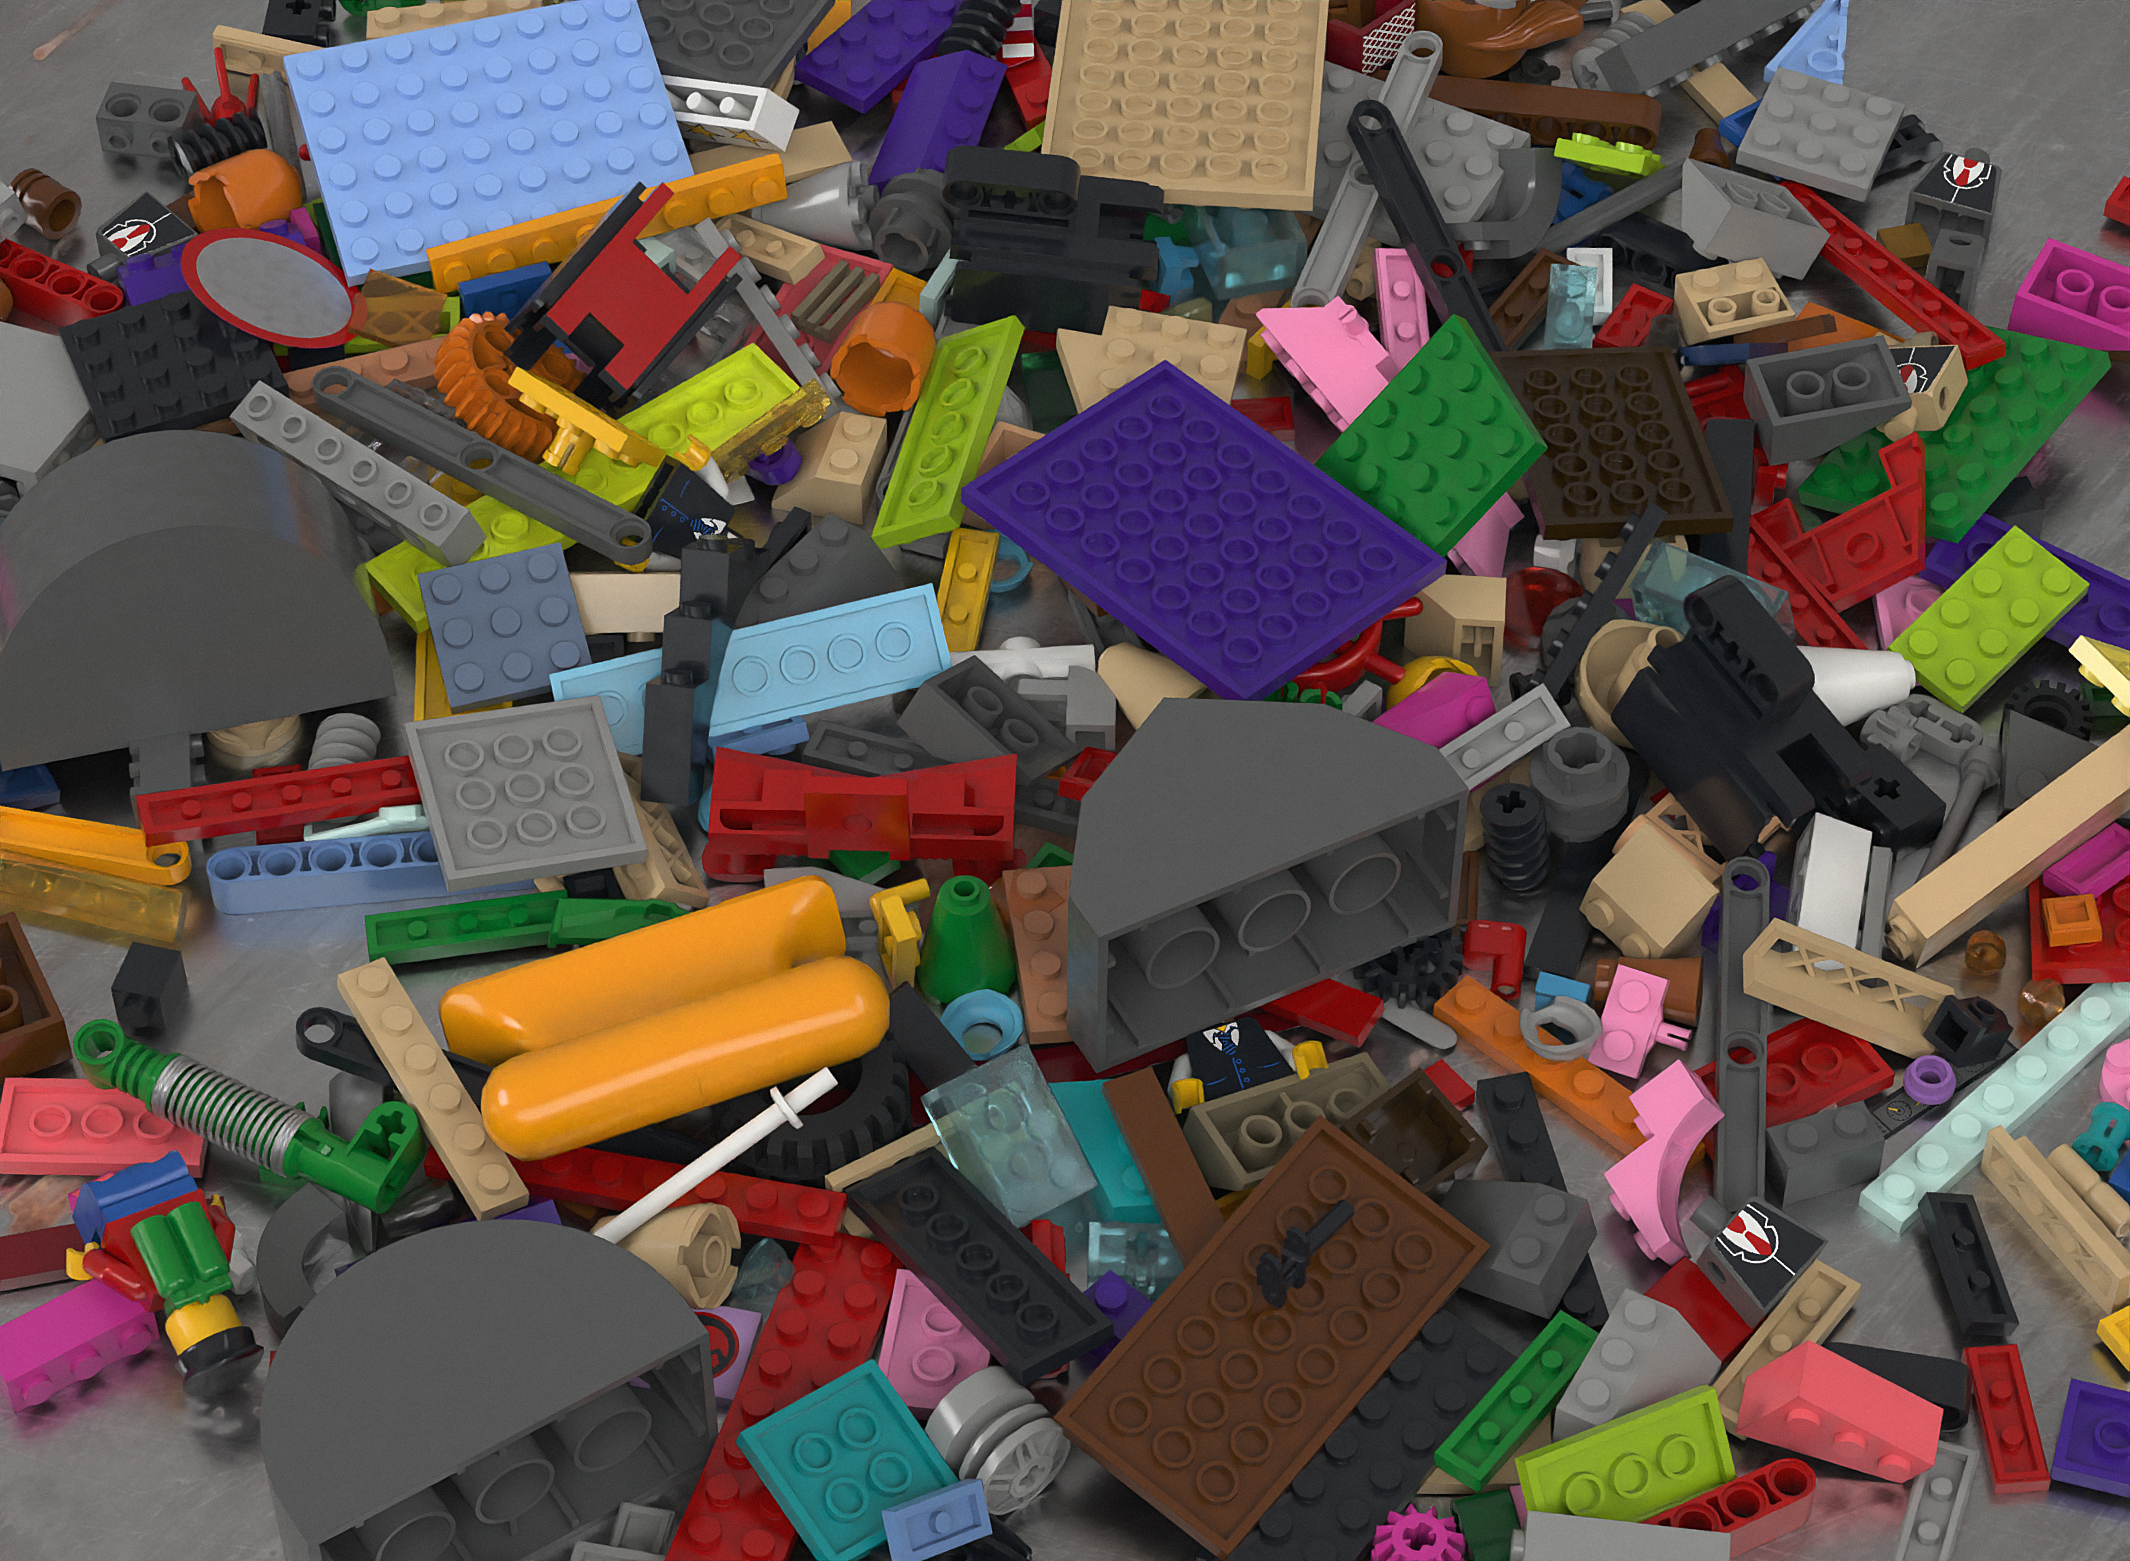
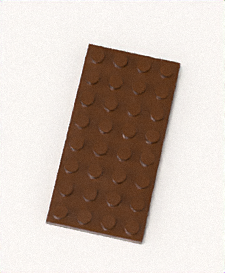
(1230, 1397)

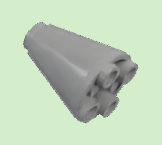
(827, 208)

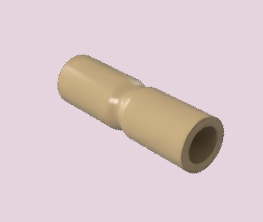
(2097, 1194)

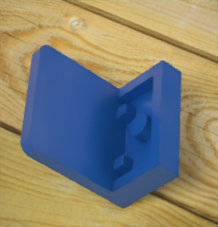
(504, 292)

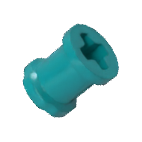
(2104, 1136)

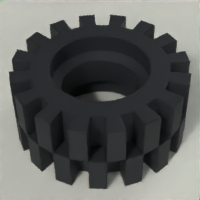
(2052, 706)

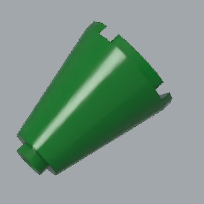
(965, 944)

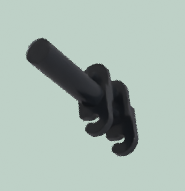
(1297, 1250)

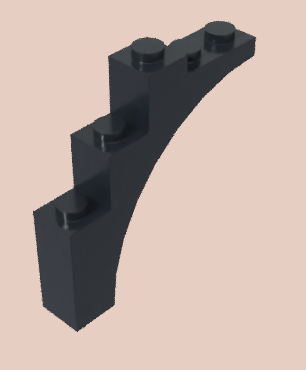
(695, 638)

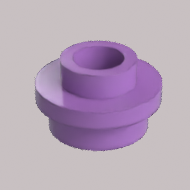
(1931, 1070)

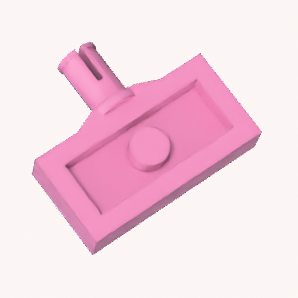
(1634, 1023)

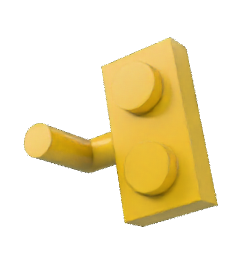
(899, 929)

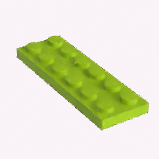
(948, 433)

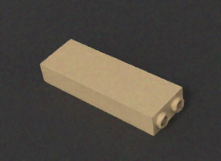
(2011, 853)

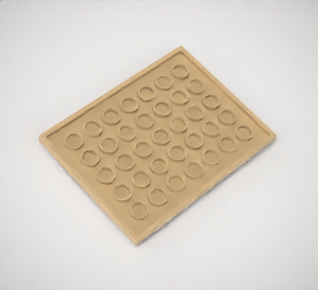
(1192, 97)

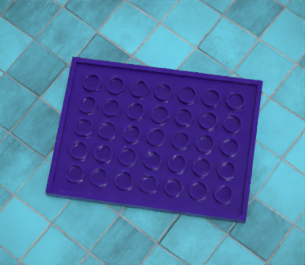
(1204, 534)

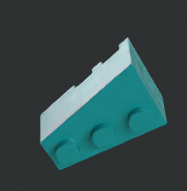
(1120, 1188)

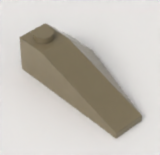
(1251, 1130)

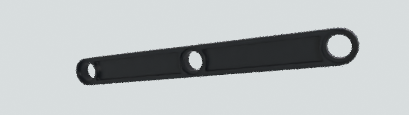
(1420, 222)
(354, 1054)

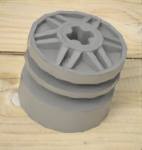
(998, 1435)

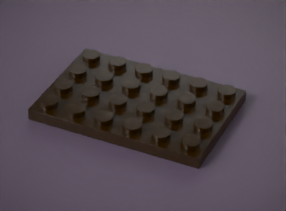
(1615, 442)

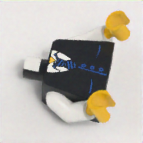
(681, 505)
(1236, 1058)

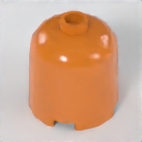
(245, 191)
(884, 358)

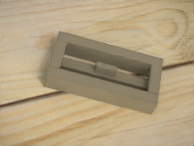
(828, 298)

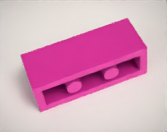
(69, 1342)

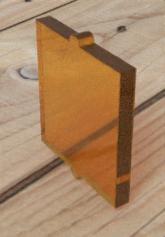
(395, 311)

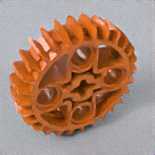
(476, 384)

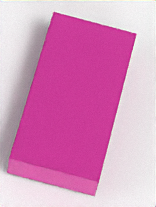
(2093, 865)

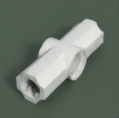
(1026, 659)

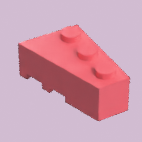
(1840, 1414)

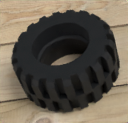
(828, 1140)

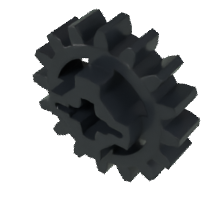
(1432, 967)

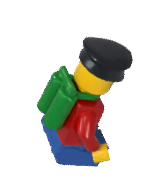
(169, 1251)

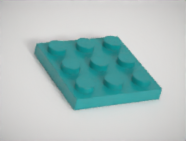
(843, 1461)

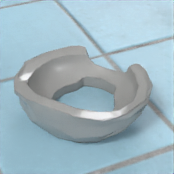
(1568, 1014)

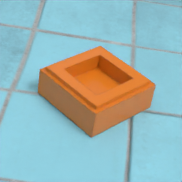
(2071, 920)

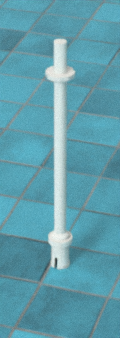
(783, 1109)

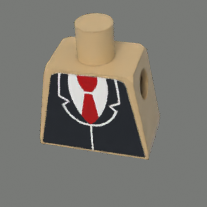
(1934, 383)

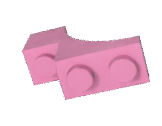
(1646, 1184)

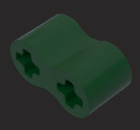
(1486, 1524)

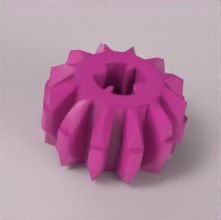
(1418, 1538)

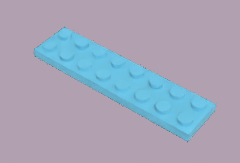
(785, 666)

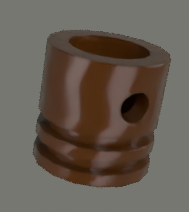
(47, 203)

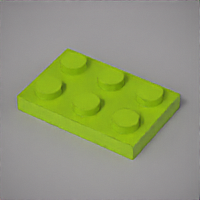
(1600, 156)

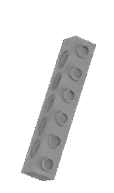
(361, 476)

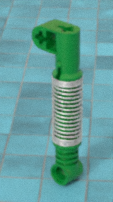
(290, 1140)

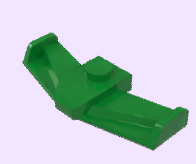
(594, 919)

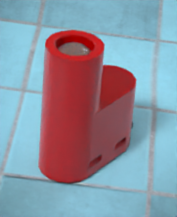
(1496, 949)

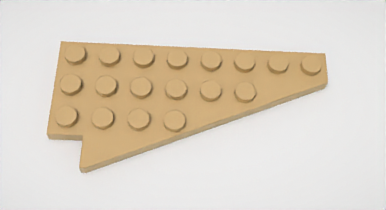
(1139, 341)

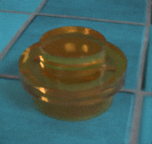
(2041, 1002)

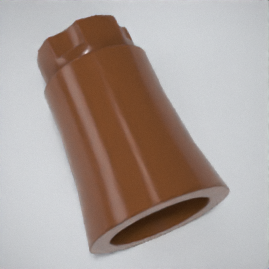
(1685, 988)

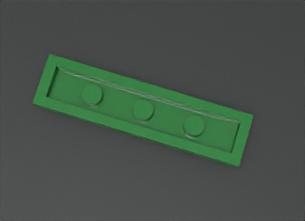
(462, 928)
(1516, 1403)

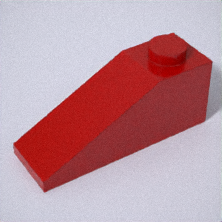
(1029, 87)

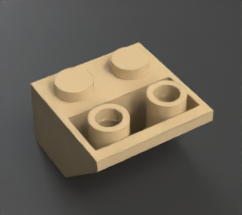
(1728, 301)
(1462, 621)

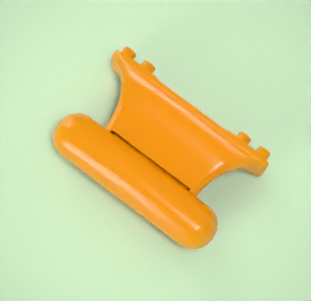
(666, 1019)

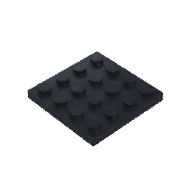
(165, 366)

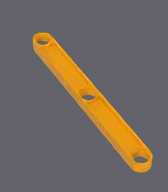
(91, 845)

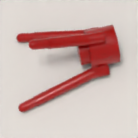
(227, 103)

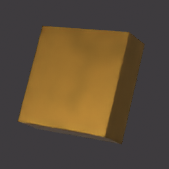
(1907, 243)

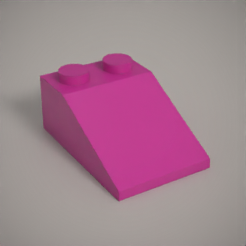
(2074, 299)
(1442, 710)

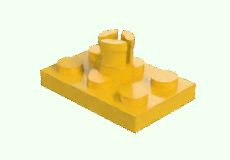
(581, 426)

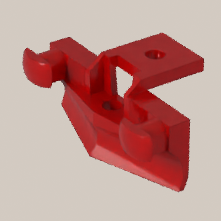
(799, 809)

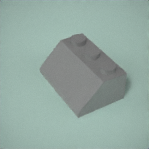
(1748, 220)
(1635, 1362)

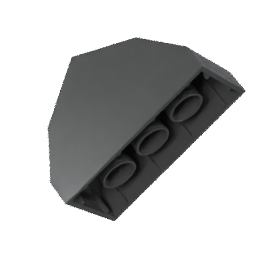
(1247, 862)

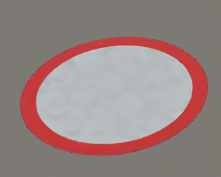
(270, 287)

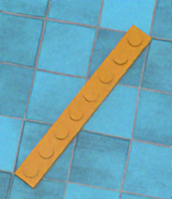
(556, 235)

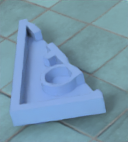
(1817, 46)

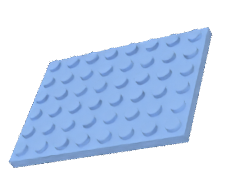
(481, 127)

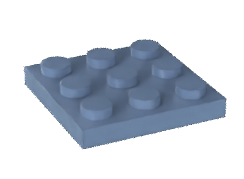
(503, 626)

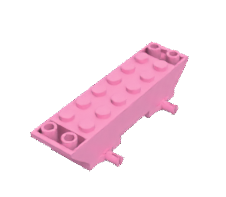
(1343, 373)

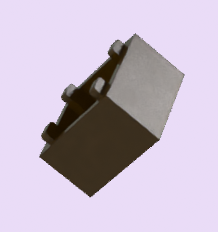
(1418, 1135)

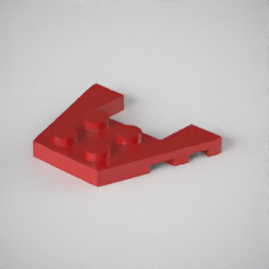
(1867, 545)

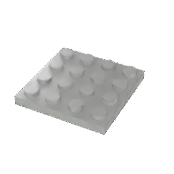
(524, 793)

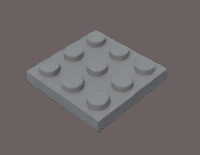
(1820, 134)

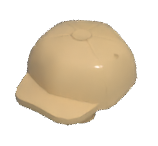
(1610, 666)

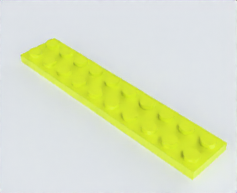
(707, 406)

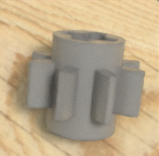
(1894, 732)

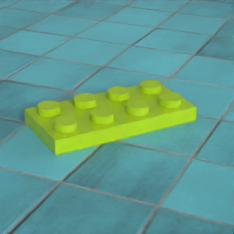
(1989, 619)
(1633, 1462)

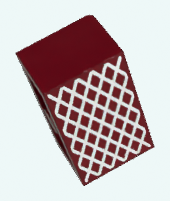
(1376, 42)

